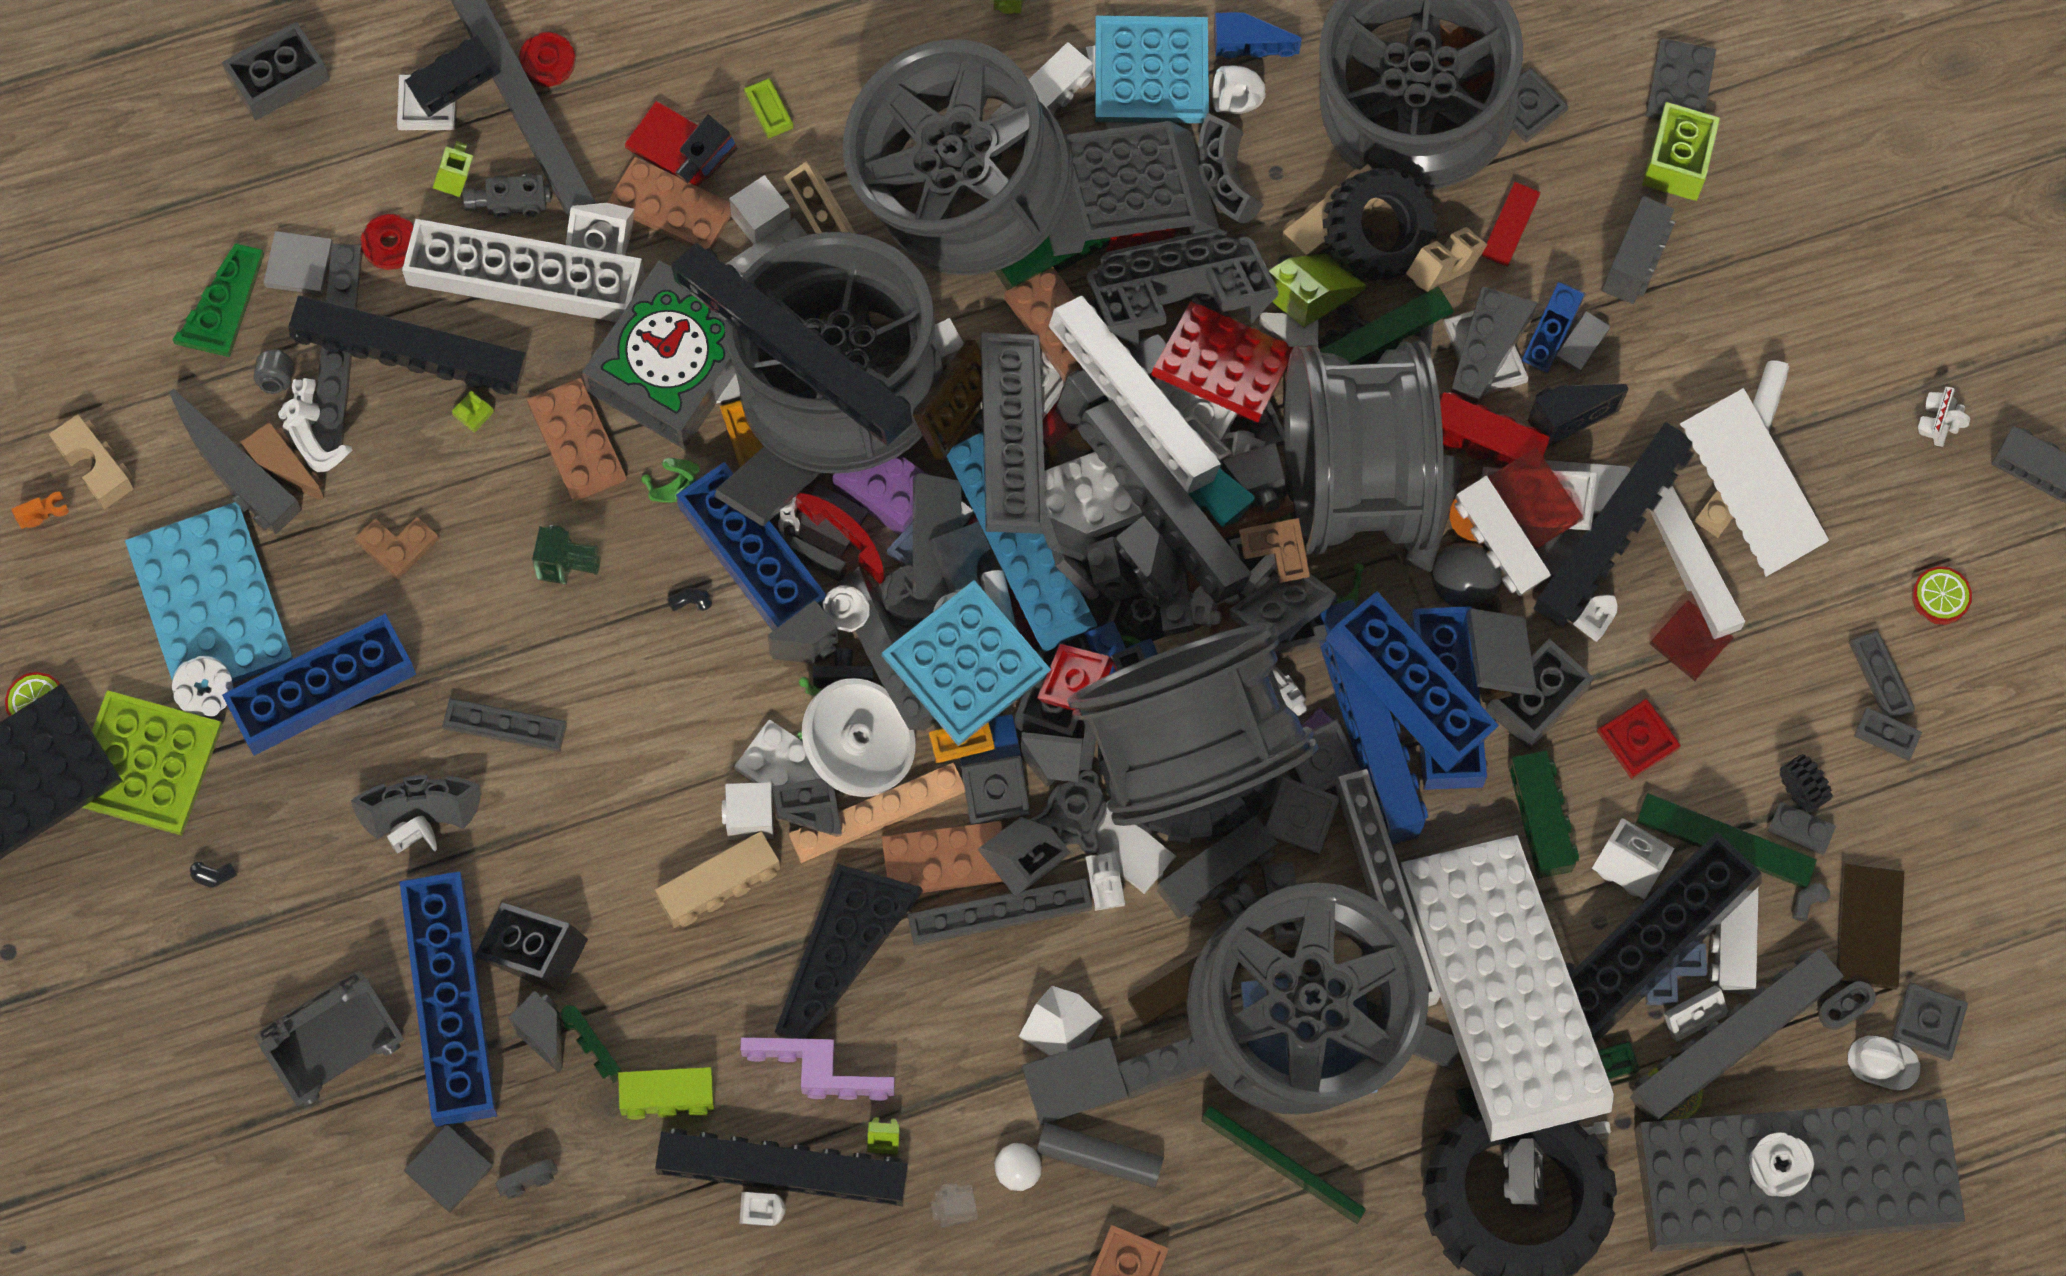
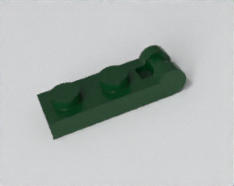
(590, 1042)

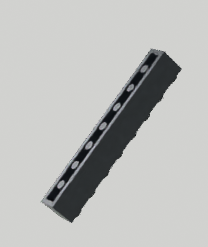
(407, 345)
(1613, 526)
(781, 1168)

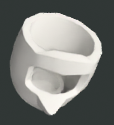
(1237, 90)

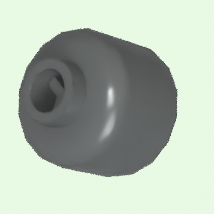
(273, 371)

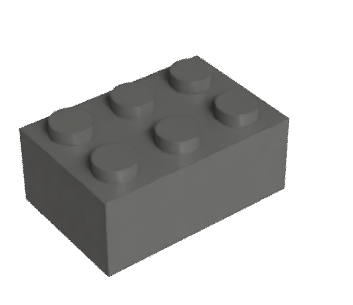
(275, 71)
(1640, 251)
(1558, 687)

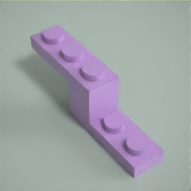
(817, 1068)

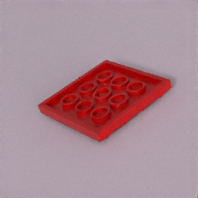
(1223, 361)

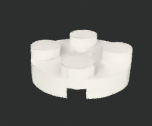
(194, 671)
(1788, 1148)

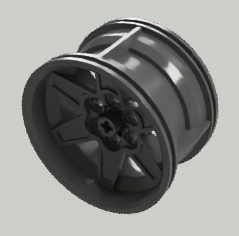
(905, 103)
(1430, 158)
(854, 277)
(1364, 446)
(1193, 725)
(1389, 961)

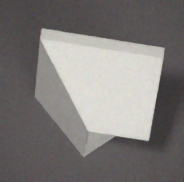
(1060, 1022)

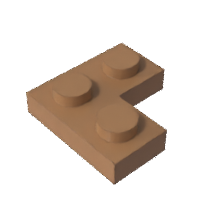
(1284, 541)
(398, 552)

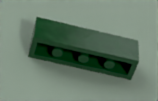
(1044, 259)
(1542, 814)

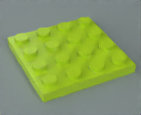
(158, 757)

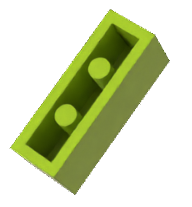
(666, 1092)

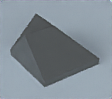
(1052, 756)

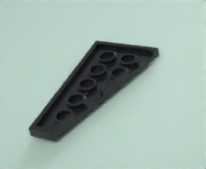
(849, 930)

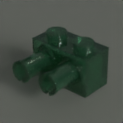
(558, 555)

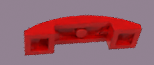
(819, 509)

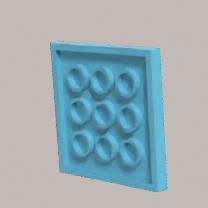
(1151, 69)
(966, 662)

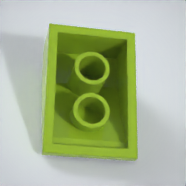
(1681, 151)
(1312, 286)

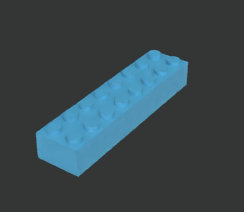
(1044, 593)

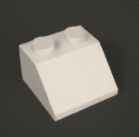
(1632, 859)

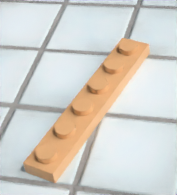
(881, 811)

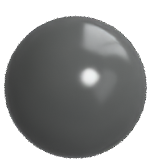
(1465, 574)

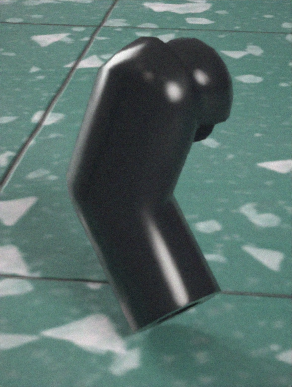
(690, 595)
(211, 877)

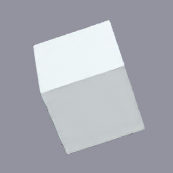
(759, 210)
(748, 810)

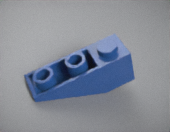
(1246, 35)
(1553, 326)

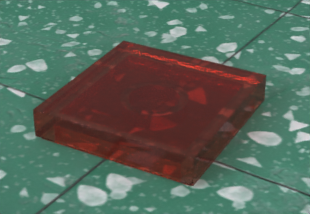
(1689, 642)

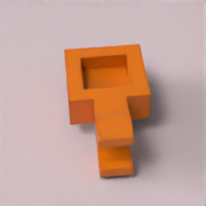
(35, 511)

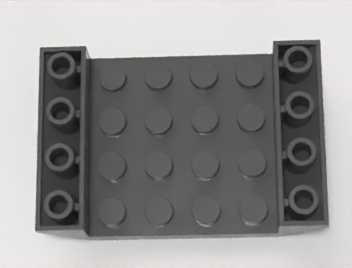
(1132, 185)

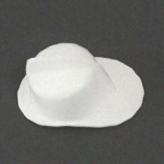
(1884, 1062)

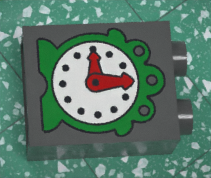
(663, 360)

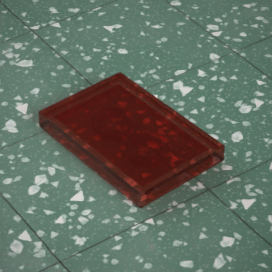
(1535, 498)

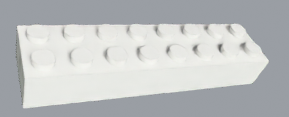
(521, 270)

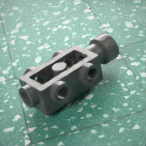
(509, 195)

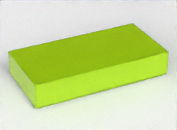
(768, 108)

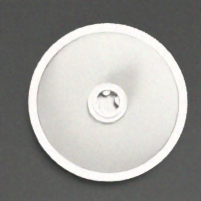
(857, 738)

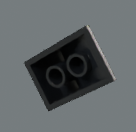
(1573, 408)
(532, 946)

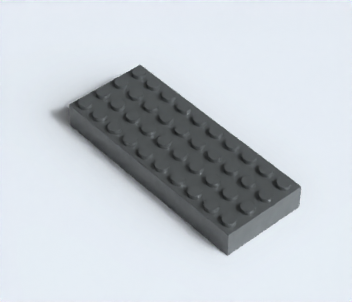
(1870, 1175)

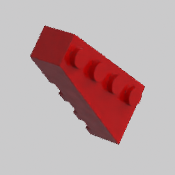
(1486, 433)

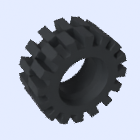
(1805, 783)

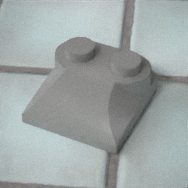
(1525, 1174)

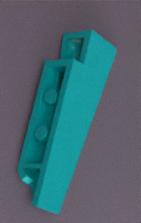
(1223, 499)

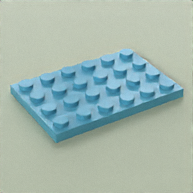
(209, 594)

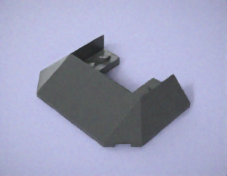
(1141, 278)

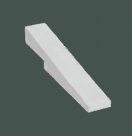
(1696, 566)

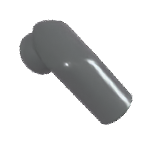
(1814, 893)

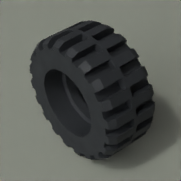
(1346, 231)

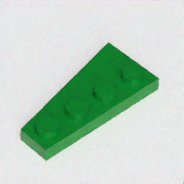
(220, 312)

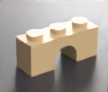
(1441, 263)
(78, 442)

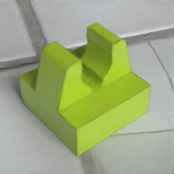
(472, 411)
(883, 1137)

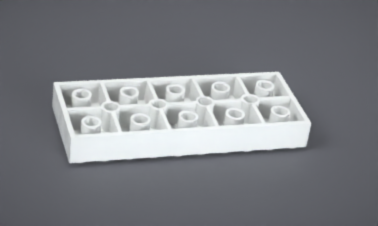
(1506, 989)

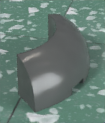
(1220, 172)
(442, 801)

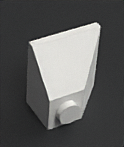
(600, 227)

